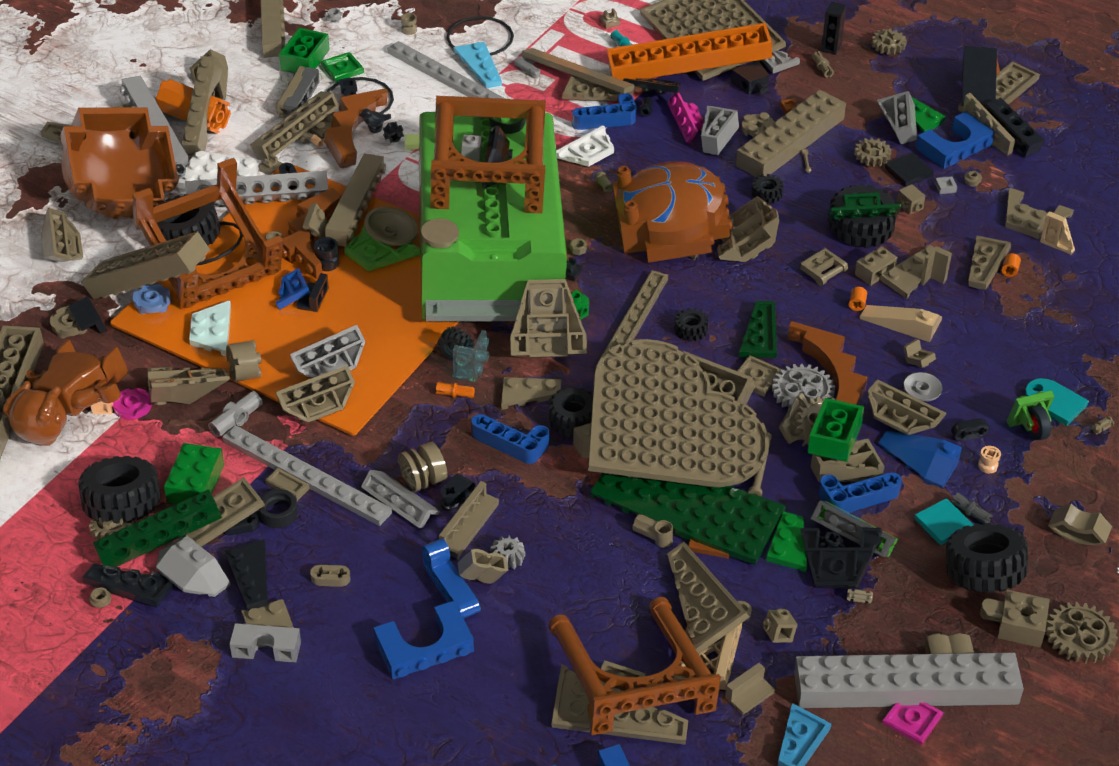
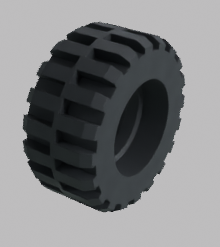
(202, 219)
(863, 230)
(119, 489)
(986, 557)

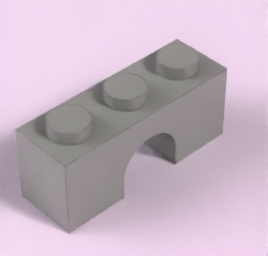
(249, 638)

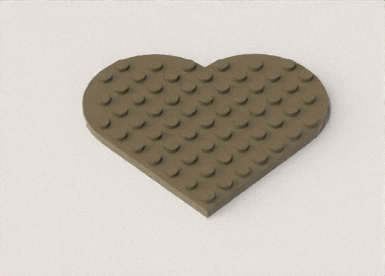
(666, 423)

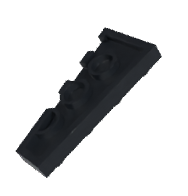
(250, 572)
(129, 584)

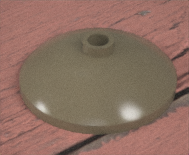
(391, 226)

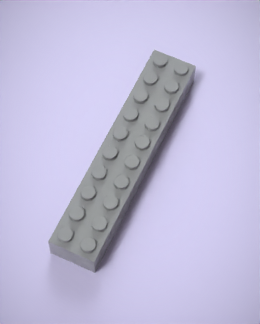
(907, 680)

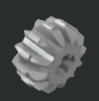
(511, 549)

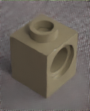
(911, 199)

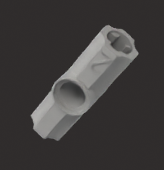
(235, 414)

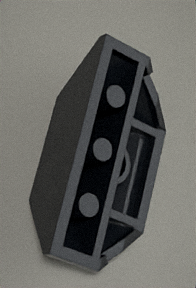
(497, 150)

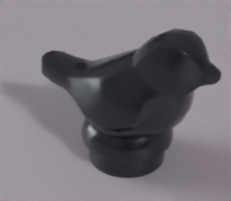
(374, 119)

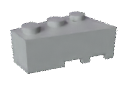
(900, 114)
(718, 128)

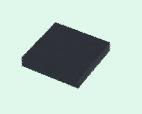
(909, 169)

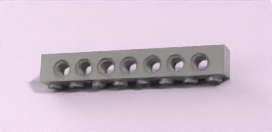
(266, 183)

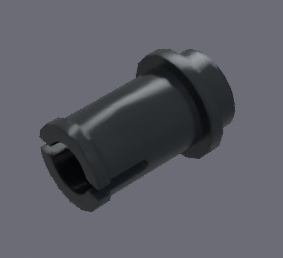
(646, 107)

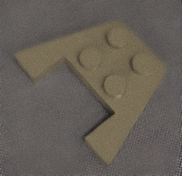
(1028, 219)

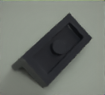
(318, 290)
(86, 315)

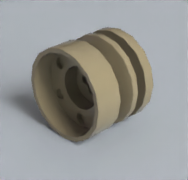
(422, 466)

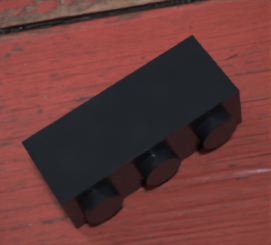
(833, 28)

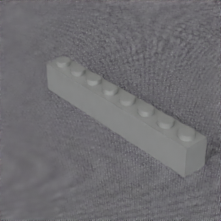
(138, 95)

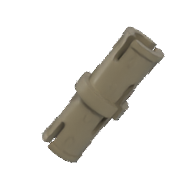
(822, 64)

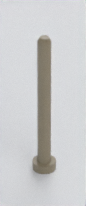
(755, 489)

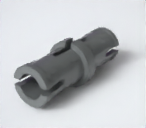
(971, 508)

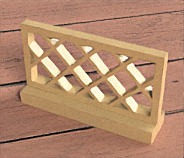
(725, 655)

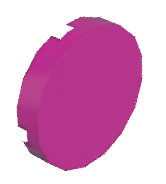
(132, 404)

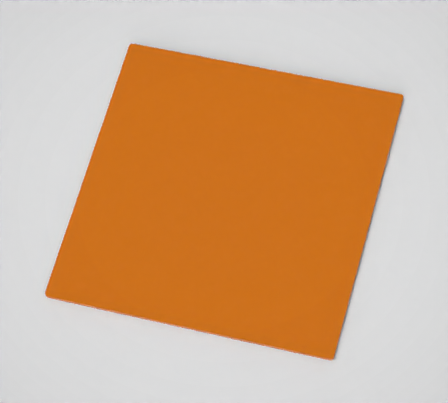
(379, 302)

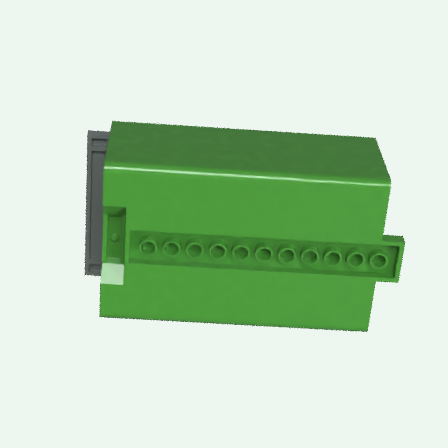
(497, 242)

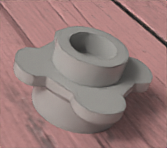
(334, 15)

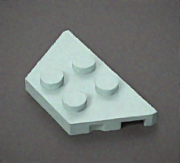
(211, 328)

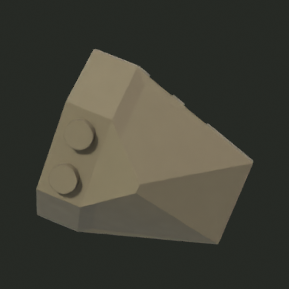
(752, 231)
(547, 322)
(183, 385)

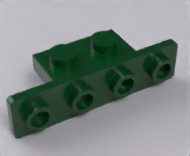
(863, 205)

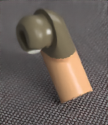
(313, 138)

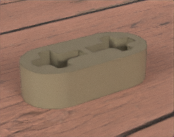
(330, 575)

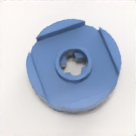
(158, 304)

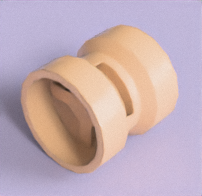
(989, 459)

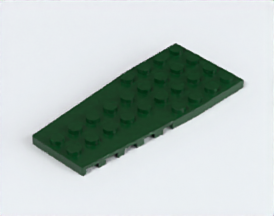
(708, 515)

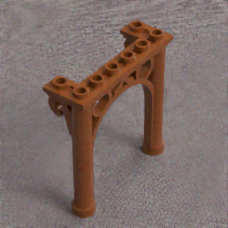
(648, 690)

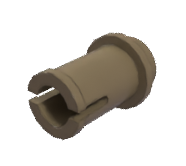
(602, 179)

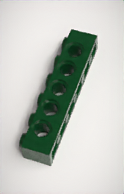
(157, 529)

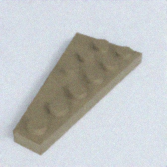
(704, 600)
(646, 723)

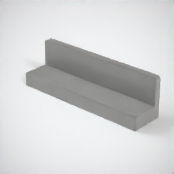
(398, 498)

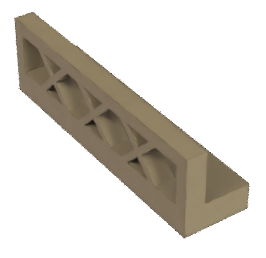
(469, 520)

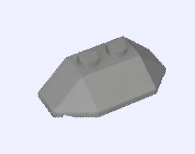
(330, 353)
(191, 568)

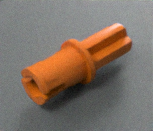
(455, 390)

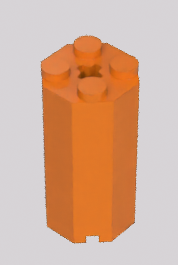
(176, 98)

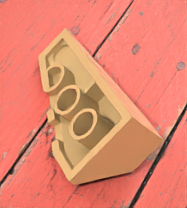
(909, 321)

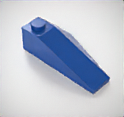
(928, 456)

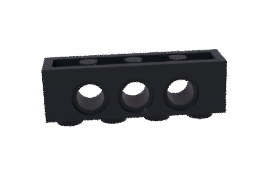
(1026, 138)

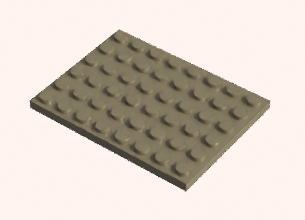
(693, 17)

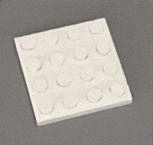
(204, 166)

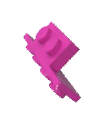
(686, 116)

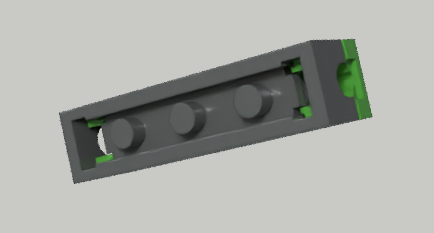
(850, 526)

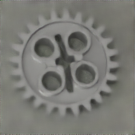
(801, 380)

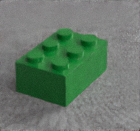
(304, 49)
(835, 429)
(193, 472)

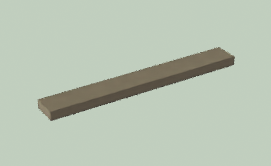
(578, 70)
(638, 310)

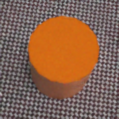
(1011, 265)
(858, 299)

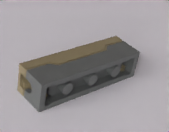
(298, 90)

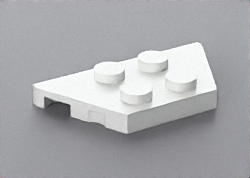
(587, 148)

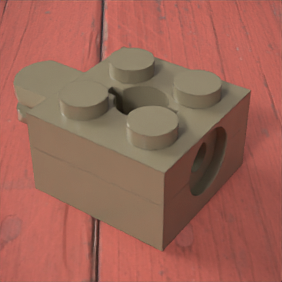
(1013, 625)

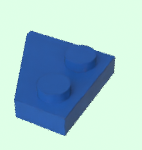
(292, 288)

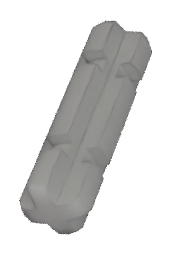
(527, 67)

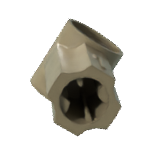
(660, 531)

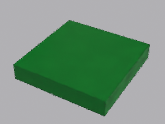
(342, 66)

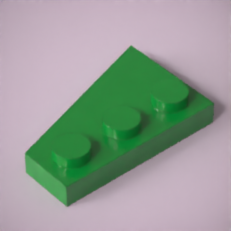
(788, 545)

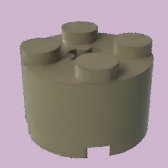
(243, 361)

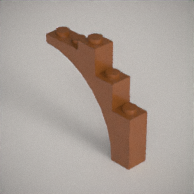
(299, 242)

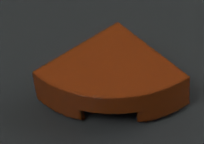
(787, 105)

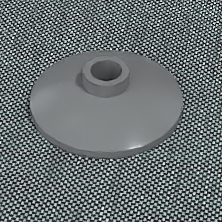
(923, 386)

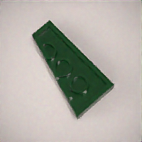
(761, 332)

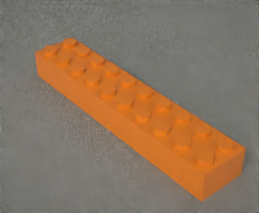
(690, 52)

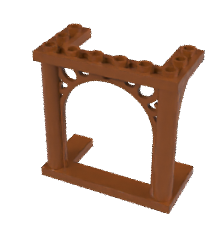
(460, 168)
(186, 285)

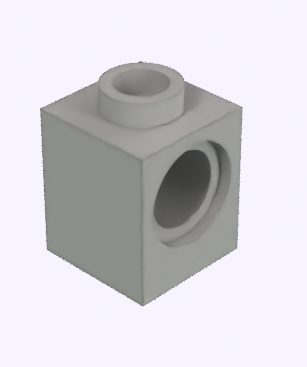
(471, 147)

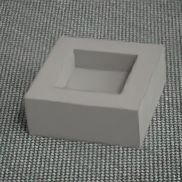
(946, 185)

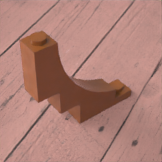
(339, 137)
(827, 350)

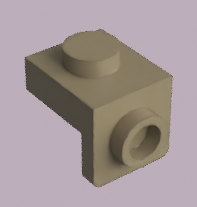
(918, 356)

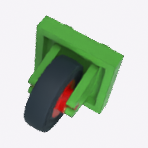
(1033, 414)

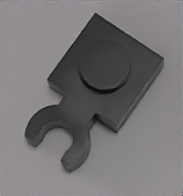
(348, 86)

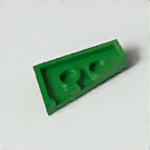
(927, 117)

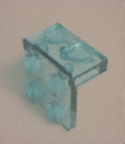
(469, 361)

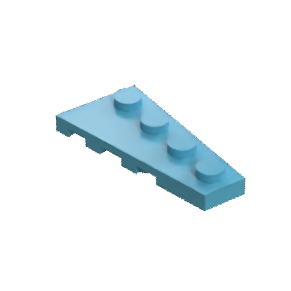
(479, 62)

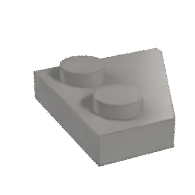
(780, 61)

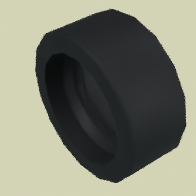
(282, 519)

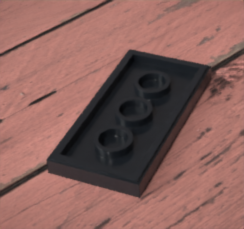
(979, 73)

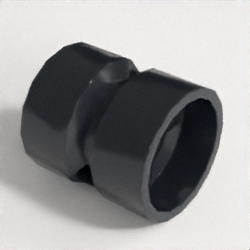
(327, 252)

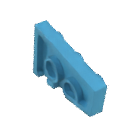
(802, 737)

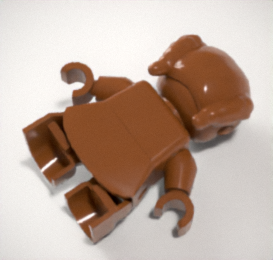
(65, 389)

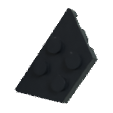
(659, 85)

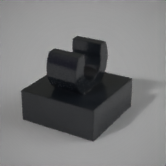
(572, 269)

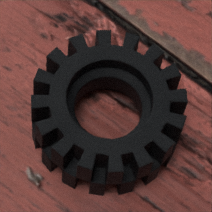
(767, 188)
(691, 317)
(452, 336)

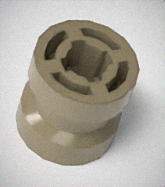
(409, 23)

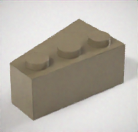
(861, 465)

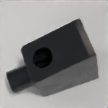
(751, 78)

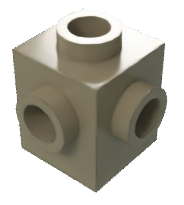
(780, 626)

